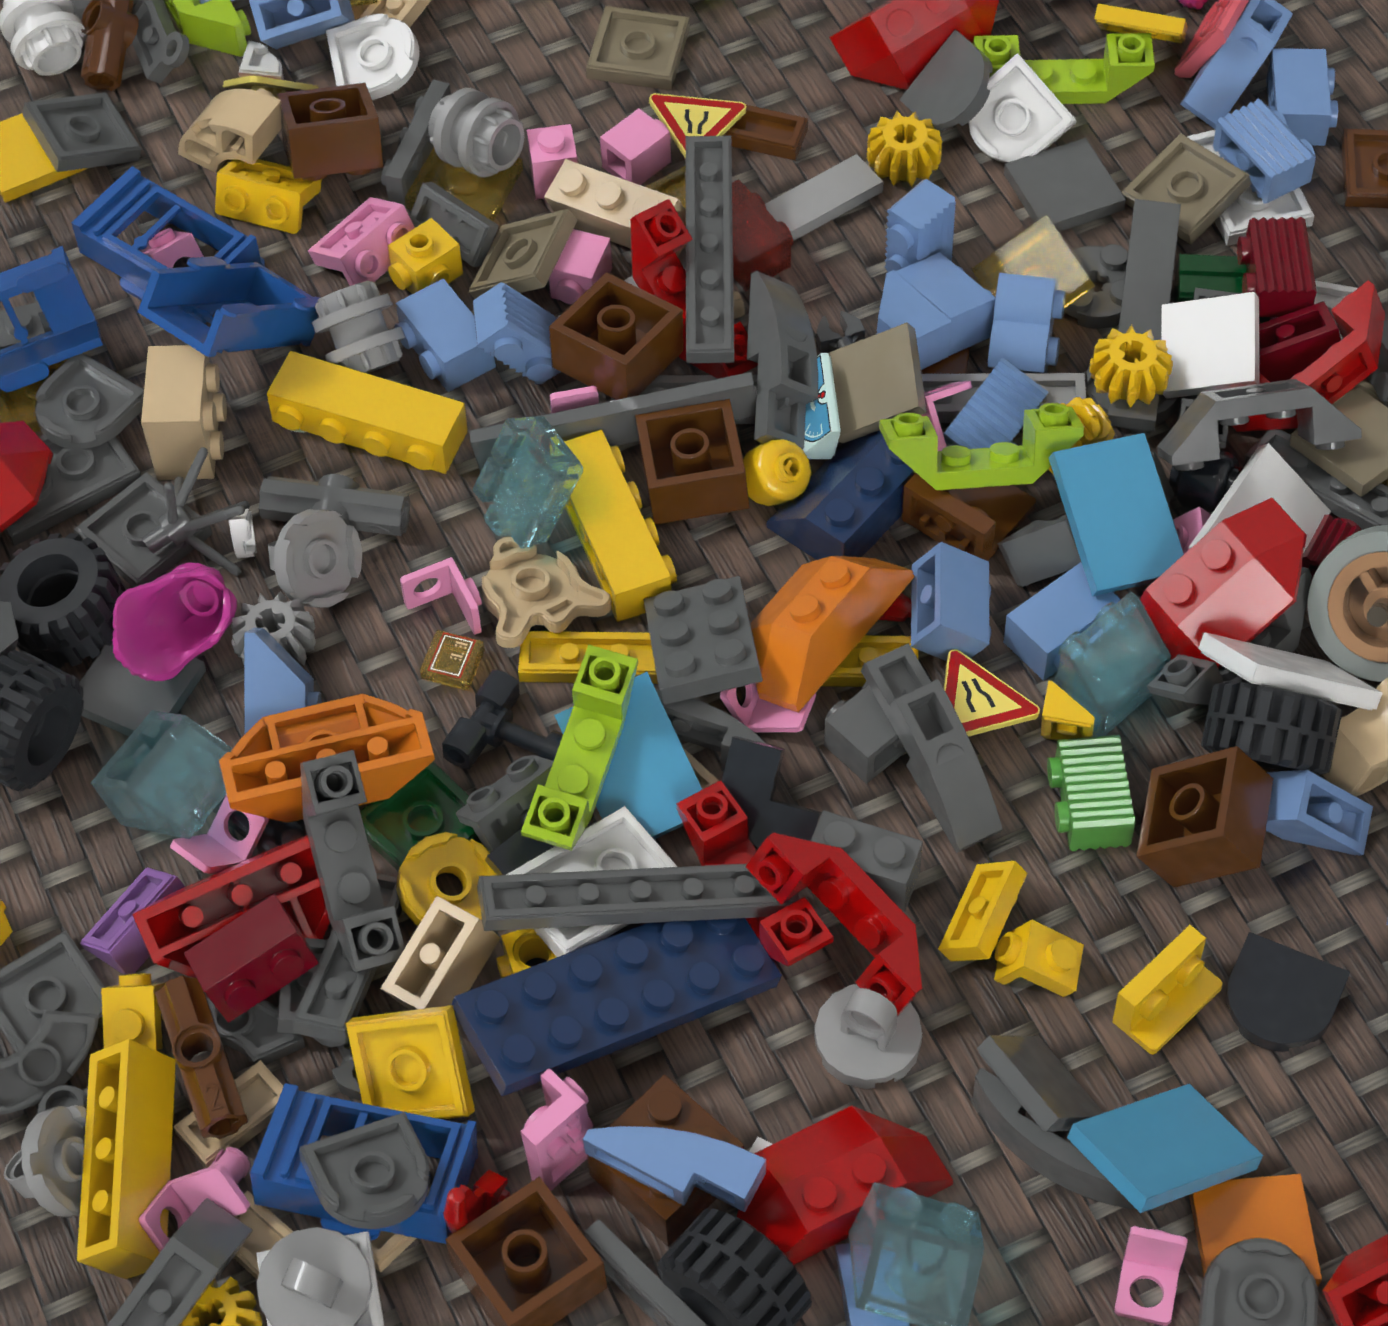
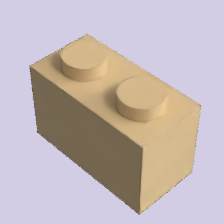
(440, 958)

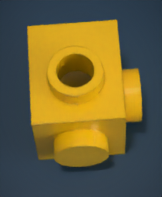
(424, 257)

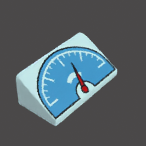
(822, 415)

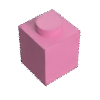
(636, 148)
(547, 152)
(580, 265)

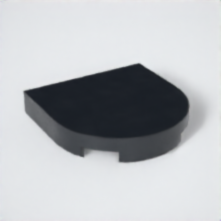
(1282, 994)

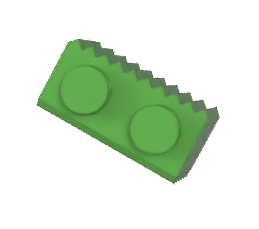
(1093, 792)

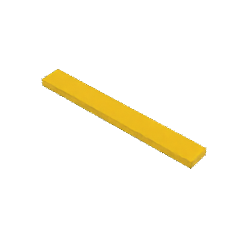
(558, 656)

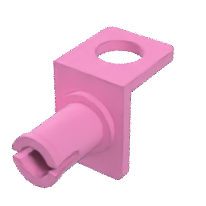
(187, 1193)

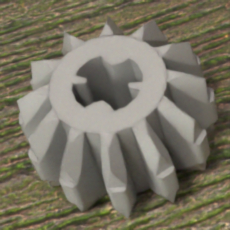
(282, 620)

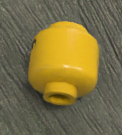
(776, 472)

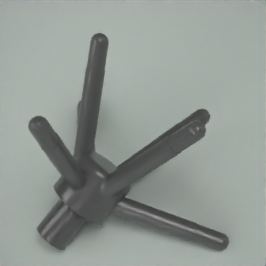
(180, 526)

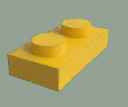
(983, 911)

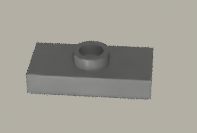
(458, 219)

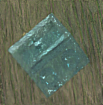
(1112, 662)
(164, 776)

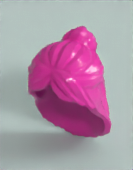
(171, 620)

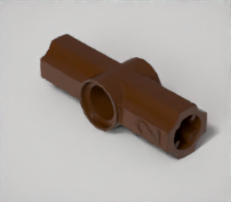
(109, 33)
(210, 1081)

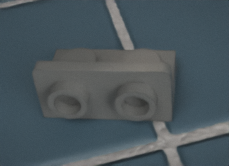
(501, 808)

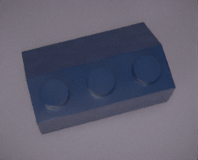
(846, 501)

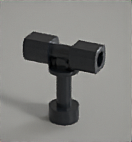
(493, 724)

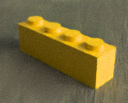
(367, 412)
(613, 530)
(125, 1155)

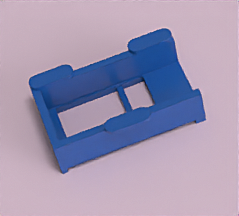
(122, 203)
(249, 300)
(65, 309)
(304, 1117)

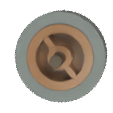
(1352, 604)

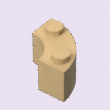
(232, 126)
(1362, 748)

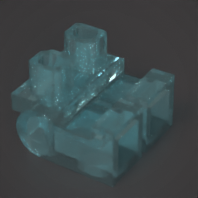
(527, 480)

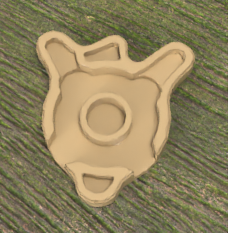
(536, 590)

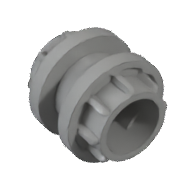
(476, 132)
(359, 328)

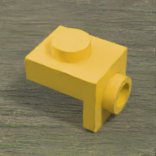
(1039, 957)
(132, 1011)

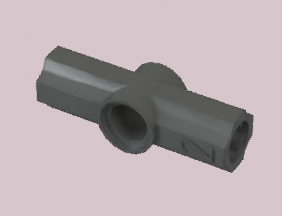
(360, 507)

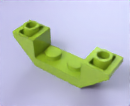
(211, 24)
(1082, 81)
(1003, 464)
(581, 764)

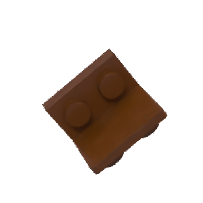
(966, 517)

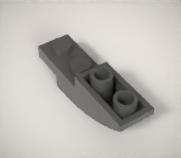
(786, 359)
(937, 747)

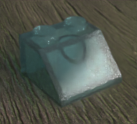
(915, 1257)

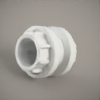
(43, 34)

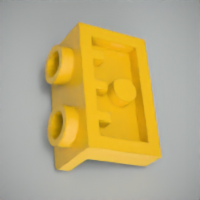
(263, 194)
(1166, 993)

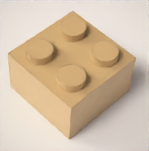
(182, 411)

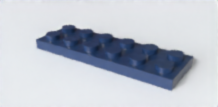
(610, 996)

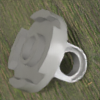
(316, 557)
(865, 1039)
(51, 1160)
(314, 1280)

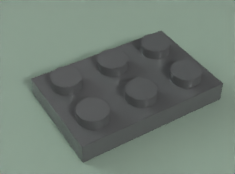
(702, 640)

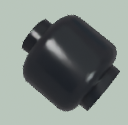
(1206, 485)

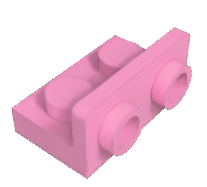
(362, 239)
(557, 1130)

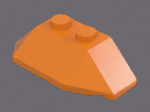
(819, 622)
(265, 767)

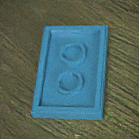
(1116, 512)
(648, 764)
(1164, 1147)

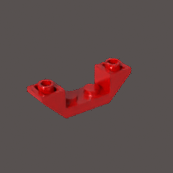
(657, 270)
(1345, 362)
(721, 838)
(791, 864)

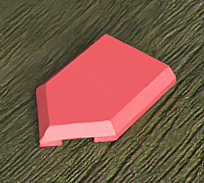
(1210, 36)

